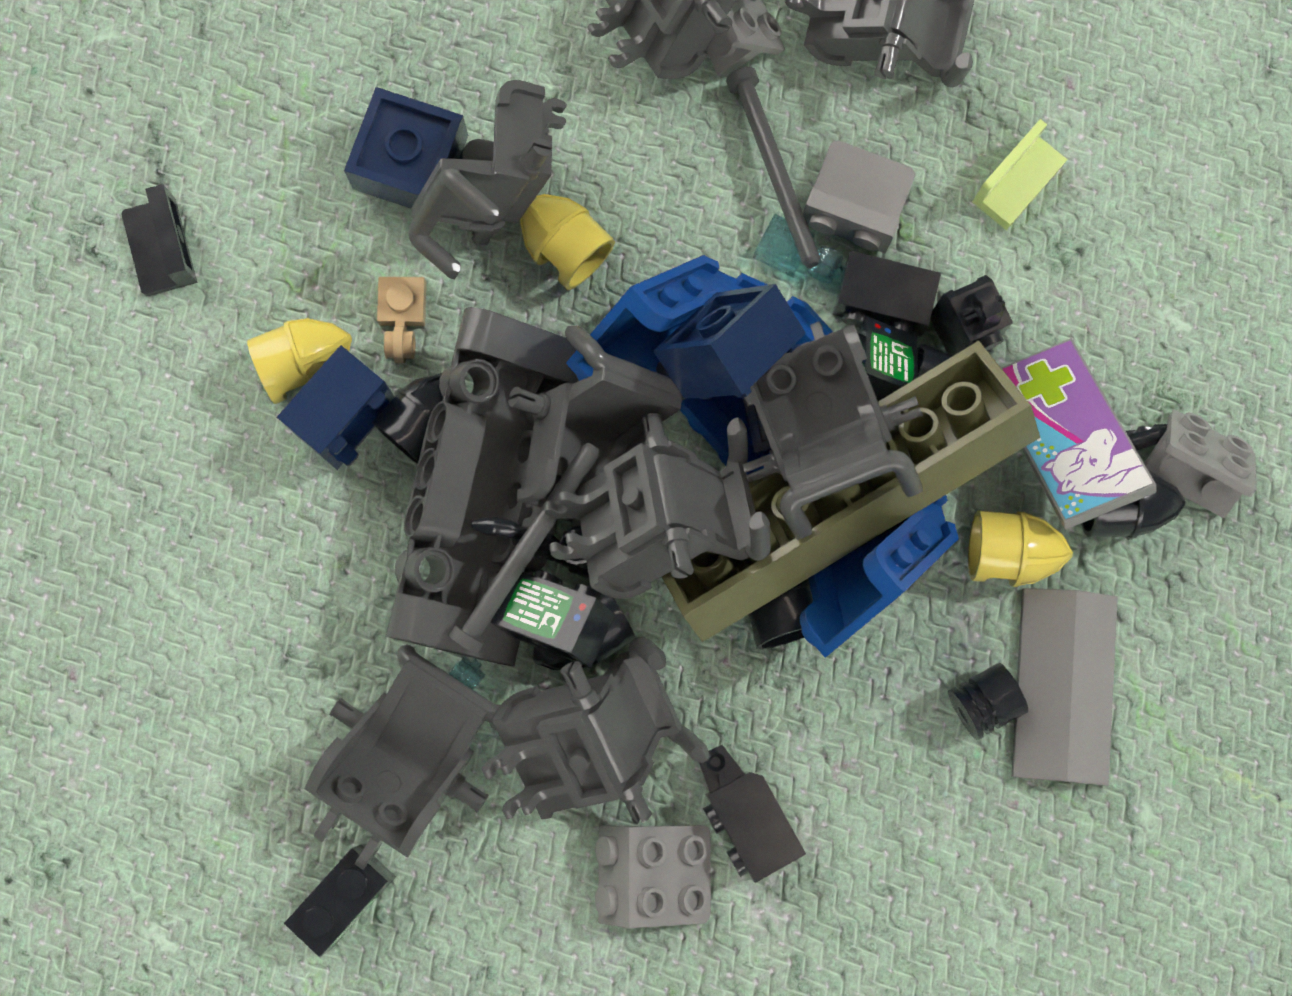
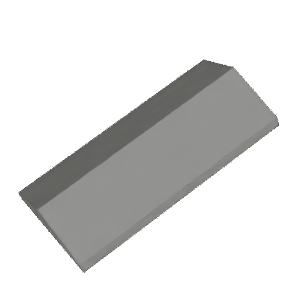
(1067, 684)

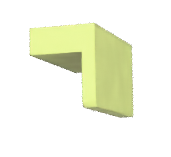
(1019, 178)

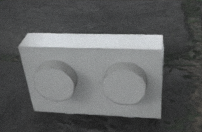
(858, 196)
(653, 875)

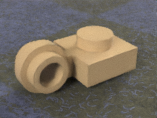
(401, 305)

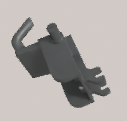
(664, 32)
(889, 32)
(490, 178)
(594, 411)
(826, 424)
(661, 511)
(590, 736)
(401, 756)

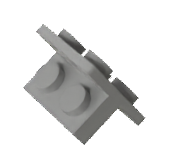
(750, 34)
(1204, 463)

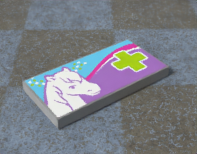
(1083, 449)

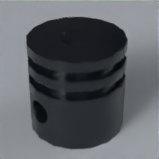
(988, 701)

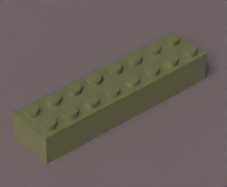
(966, 427)

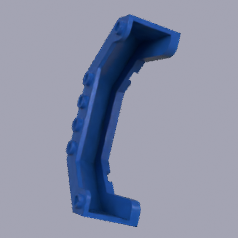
(856, 585)

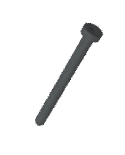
(743, 83)
(469, 634)

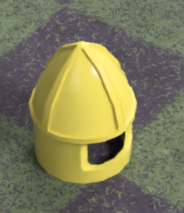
(566, 236)
(294, 353)
(1015, 548)

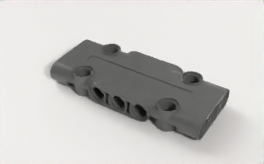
(471, 471)

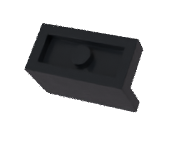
(158, 243)

